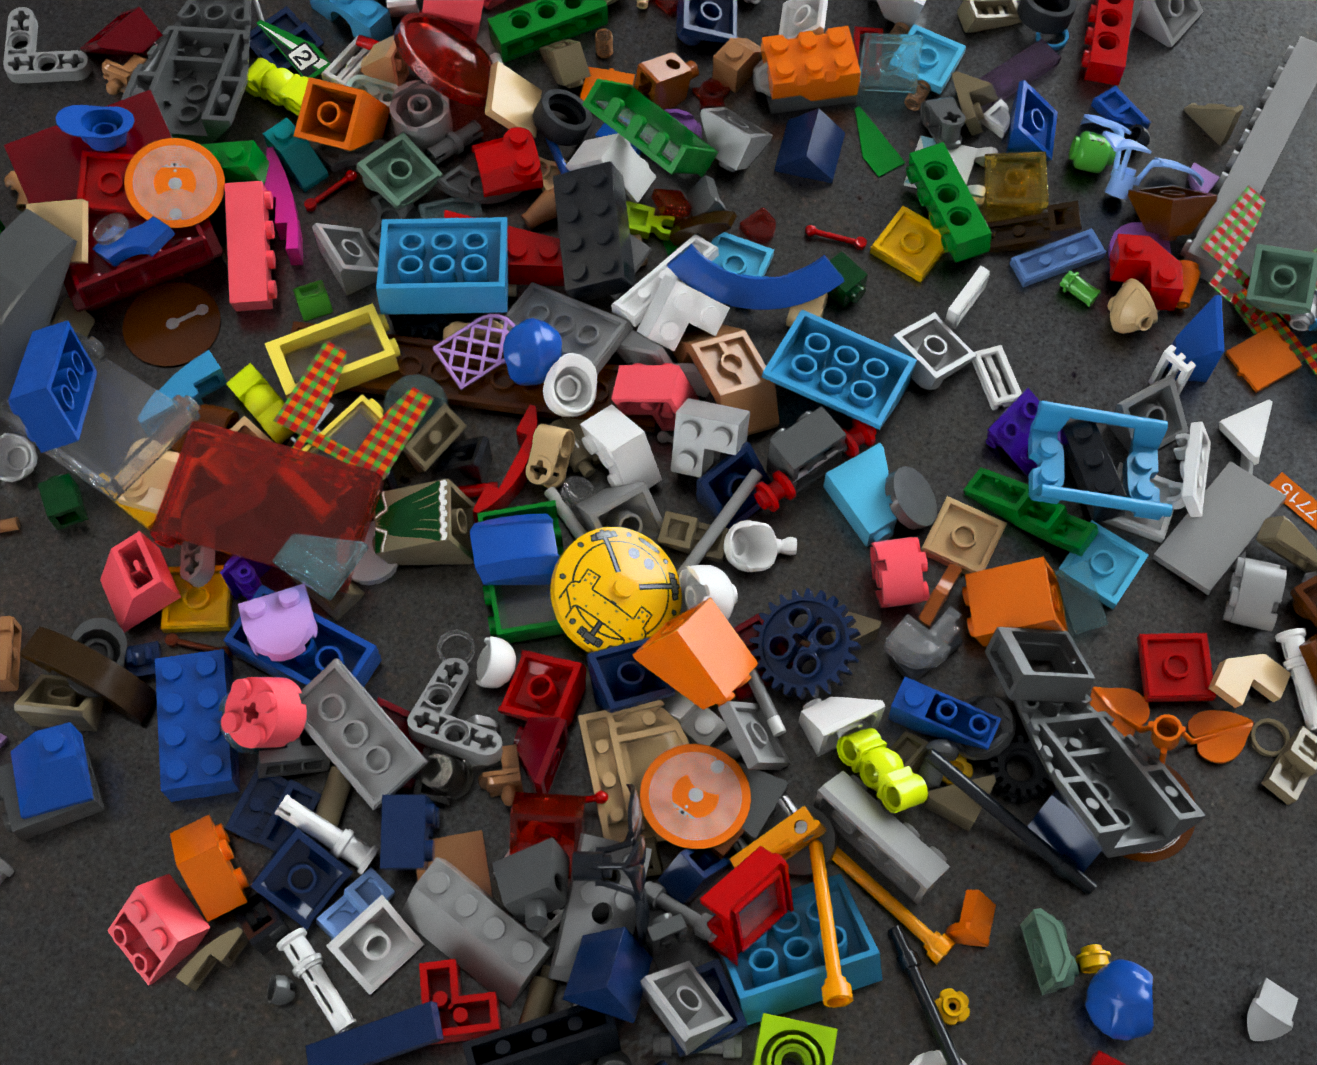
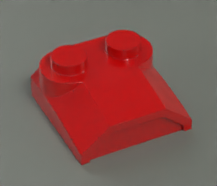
(509, 163)
(544, 688)

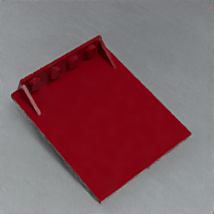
(49, 172)

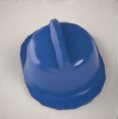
(97, 126)

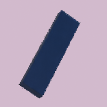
(380, 1038)

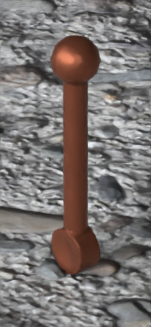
(173, 640)

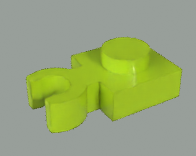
(643, 221)

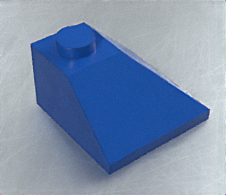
(1202, 341)
(51, 771)

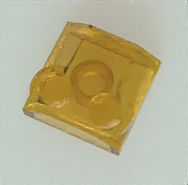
(1017, 182)

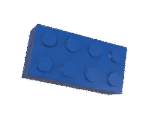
(53, 387)
(330, 643)
(192, 748)

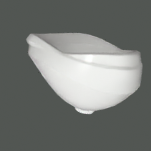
(570, 385)

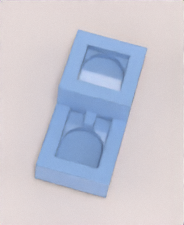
(356, 899)

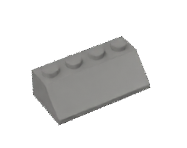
(881, 837)
(475, 930)

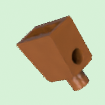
(665, 79)

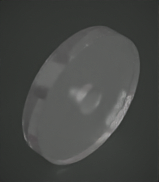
(110, 229)

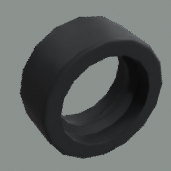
(1046, 21)
(554, 128)

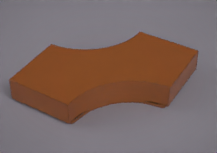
(940, 595)

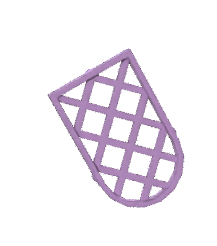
(448, 366)

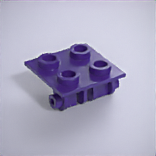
(1013, 430)
(243, 576)

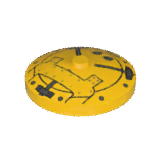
(613, 588)

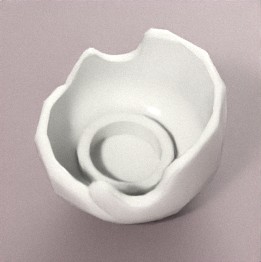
(17, 457)
(495, 663)

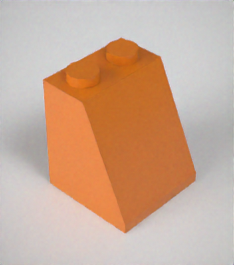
(340, 115)
(1014, 597)
(699, 655)

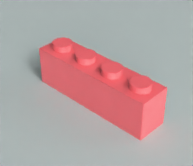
(249, 246)

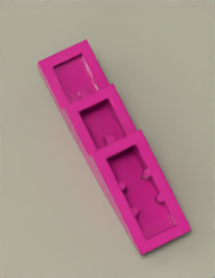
(284, 208)

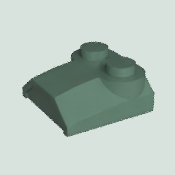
(399, 172)
(1282, 280)
(1049, 951)

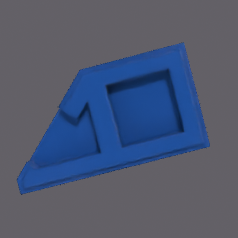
(1118, 108)

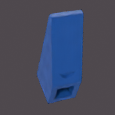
(942, 715)

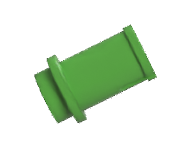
(1079, 288)

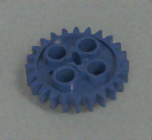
(830, 659)

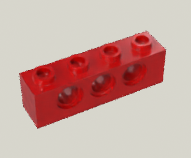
(1107, 40)

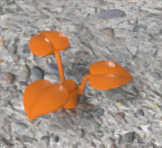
(1218, 733)

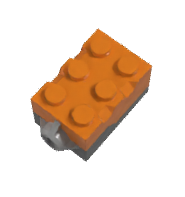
(808, 70)

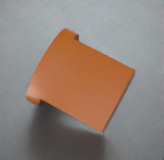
(974, 921)

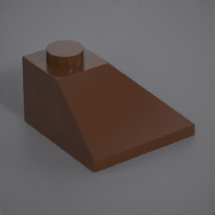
(1170, 209)

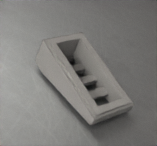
(642, 350)

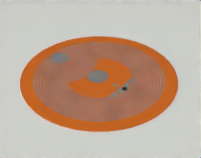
(175, 182)
(695, 796)

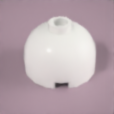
(707, 581)

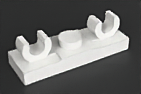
(1195, 452)

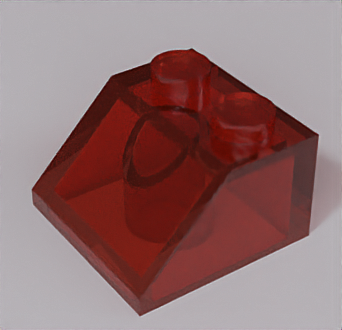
(543, 816)

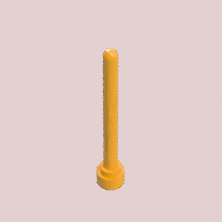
(935, 943)
(836, 989)

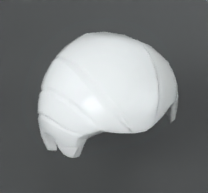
(754, 547)

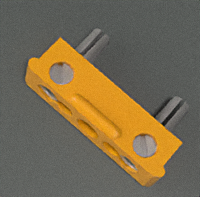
(786, 837)

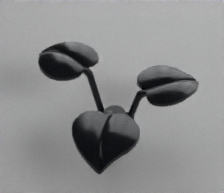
(598, 866)

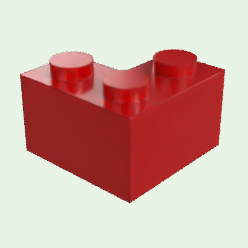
(460, 1015)

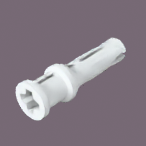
(1303, 681)
(341, 842)
(308, 966)

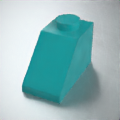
(295, 155)

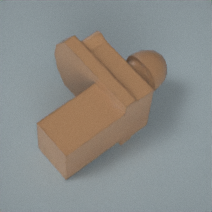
(119, 75)
(504, 781)

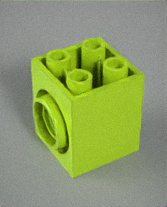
(794, 1041)

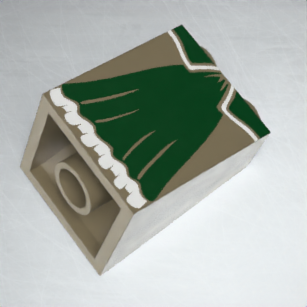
(424, 525)

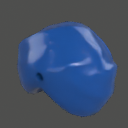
(531, 351)
(1121, 1000)

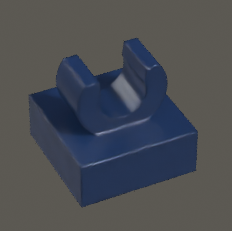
(141, 659)

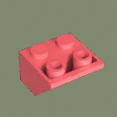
(460, 13)
(137, 581)
(158, 927)

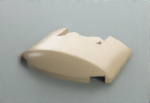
(619, 752)

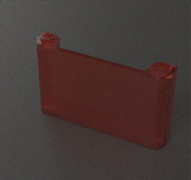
(255, 493)

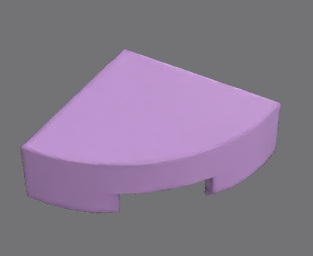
(1209, 178)

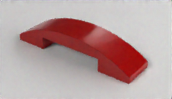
(500, 498)

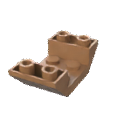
(732, 373)

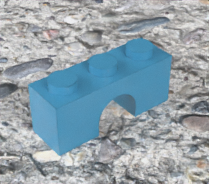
(363, 16)

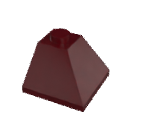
(125, 35)
(541, 750)

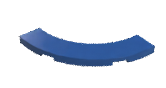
(755, 291)

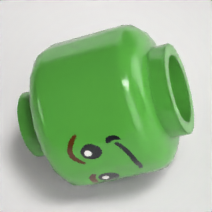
(1091, 152)

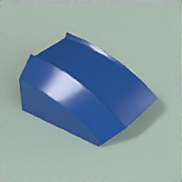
(515, 550)

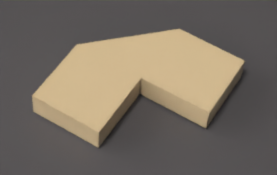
(1237, 674)

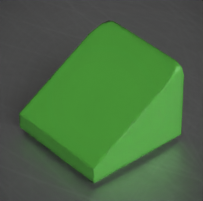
(313, 300)

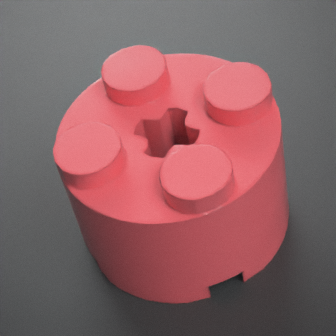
(898, 572)
(264, 712)

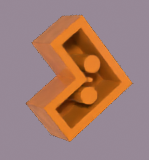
(205, 865)

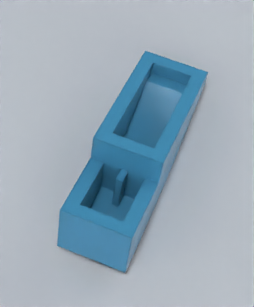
(196, 379)

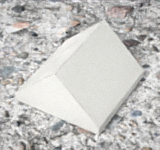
(803, 16)
(375, 945)

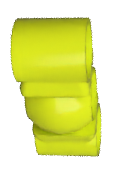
(276, 85)
(260, 401)
(882, 770)

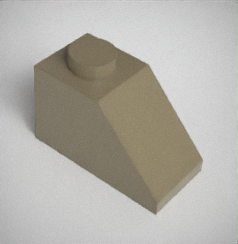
(566, 62)

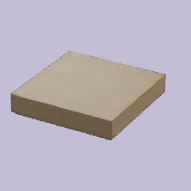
(511, 99)
(72, 219)
(963, 537)

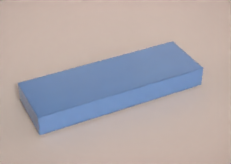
(1057, 257)

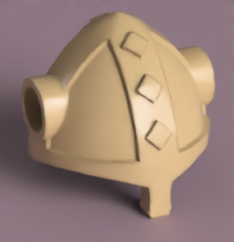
(1132, 308)

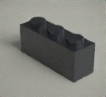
(1091, 465)

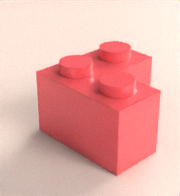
(652, 391)

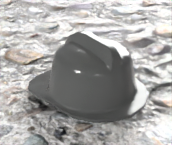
(105, 638)

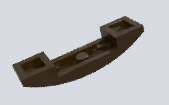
(1035, 229)
(92, 671)

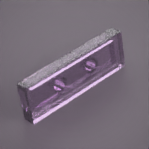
(1024, 66)

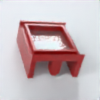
(748, 902)

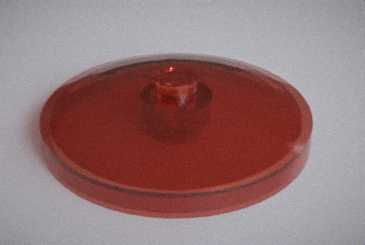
(444, 57)

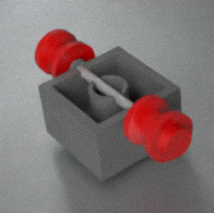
(807, 453)

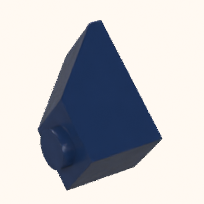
(693, 873)

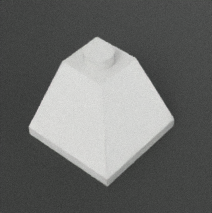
(836, 717)

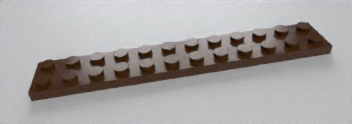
(492, 391)

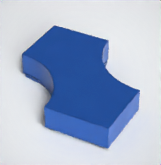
(143, 239)

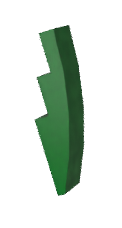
(1045, 520)

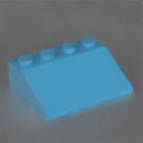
(443, 266)
(840, 369)
(788, 962)

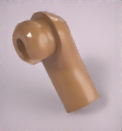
(12, 179)

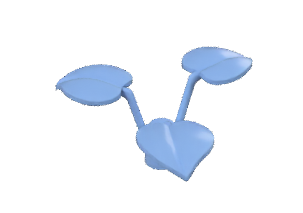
(1124, 177)

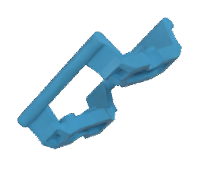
(1137, 469)

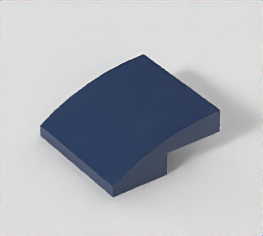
(286, 20)
(254, 814)

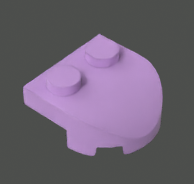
(279, 623)

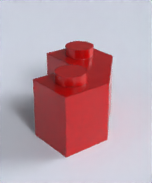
(1151, 265)

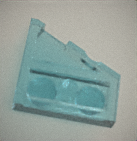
(320, 561)

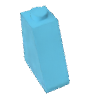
(860, 494)

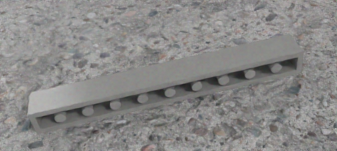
(1260, 145)

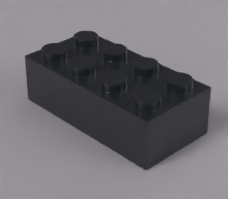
(594, 232)

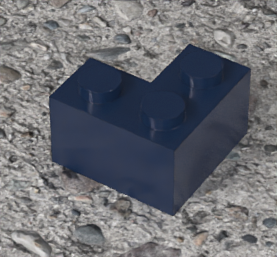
(406, 830)

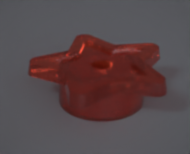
(711, 86)

